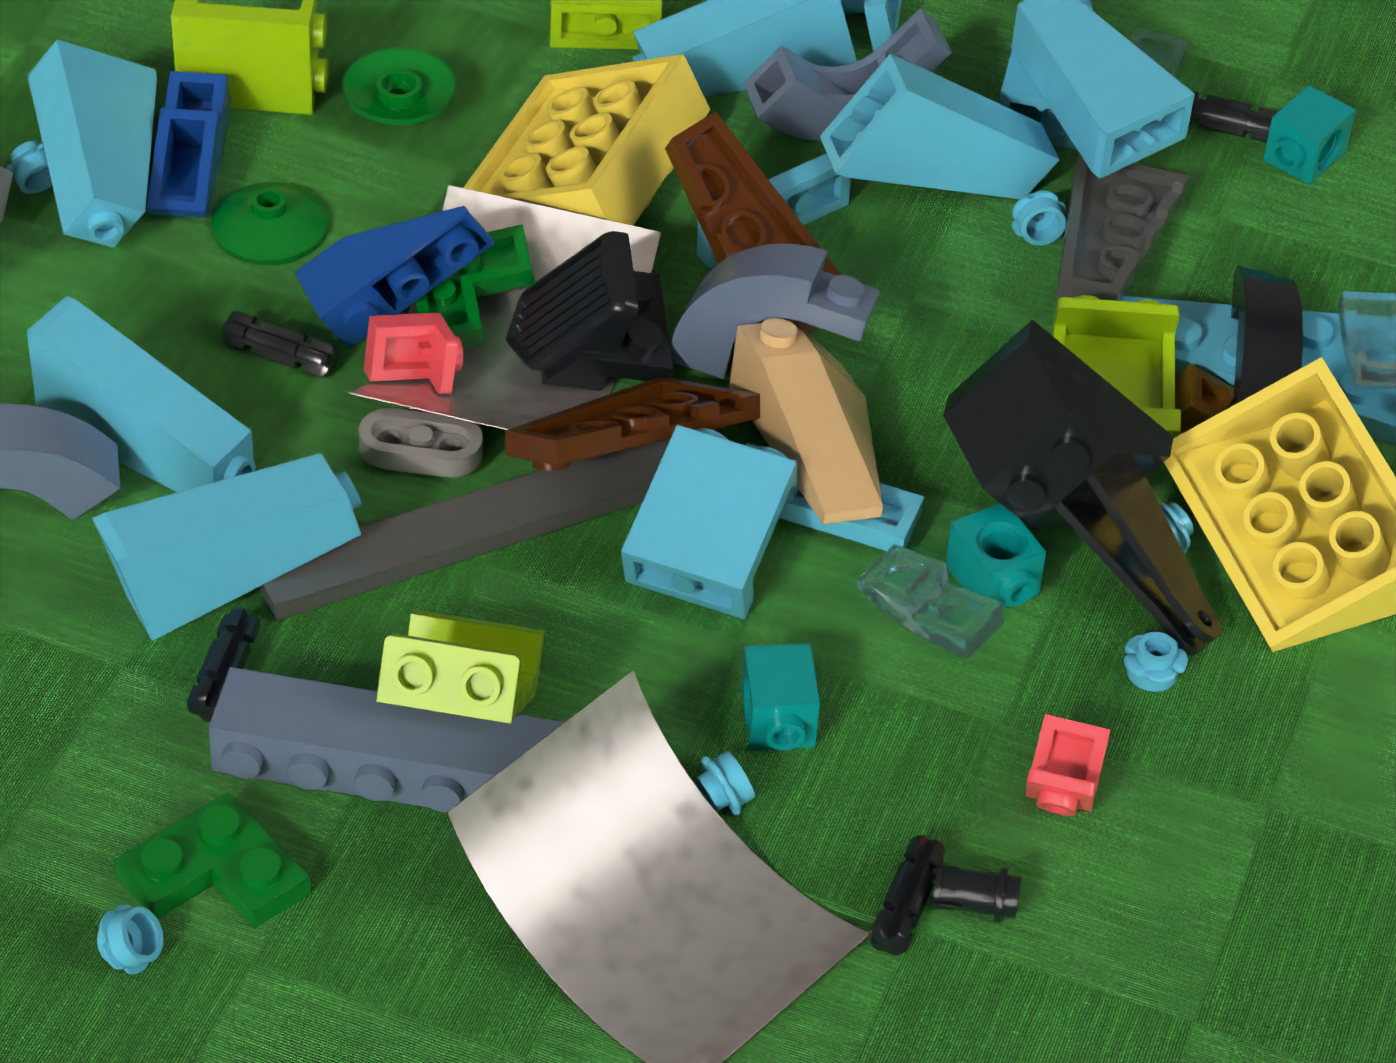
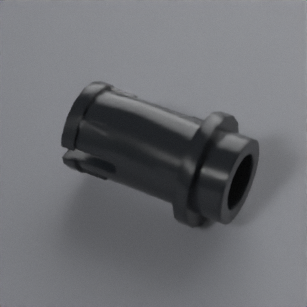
(977, 891)

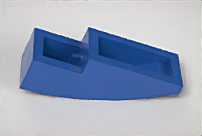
(189, 144)

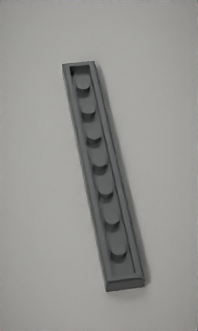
(468, 527)

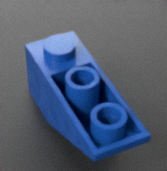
(388, 268)

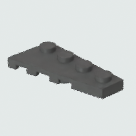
(1114, 227)

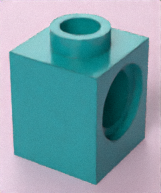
(1309, 134)
(996, 556)
(780, 697)

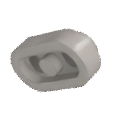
(420, 442)

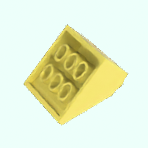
(595, 138)
(1295, 507)

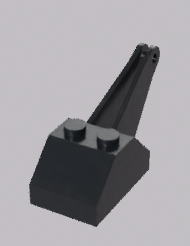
(1077, 457)

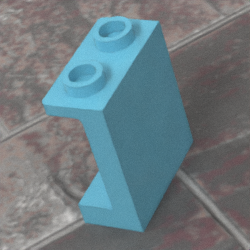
(708, 520)

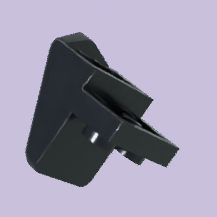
(593, 320)

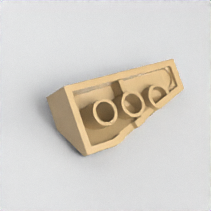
(811, 416)

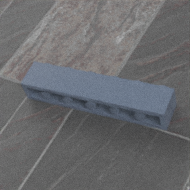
(357, 746)

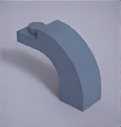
(807, 97)
(762, 286)
(56, 458)

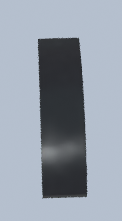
(1268, 330)

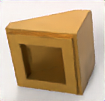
(1200, 396)

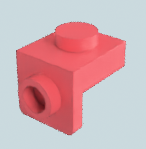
(413, 349)
(1067, 765)

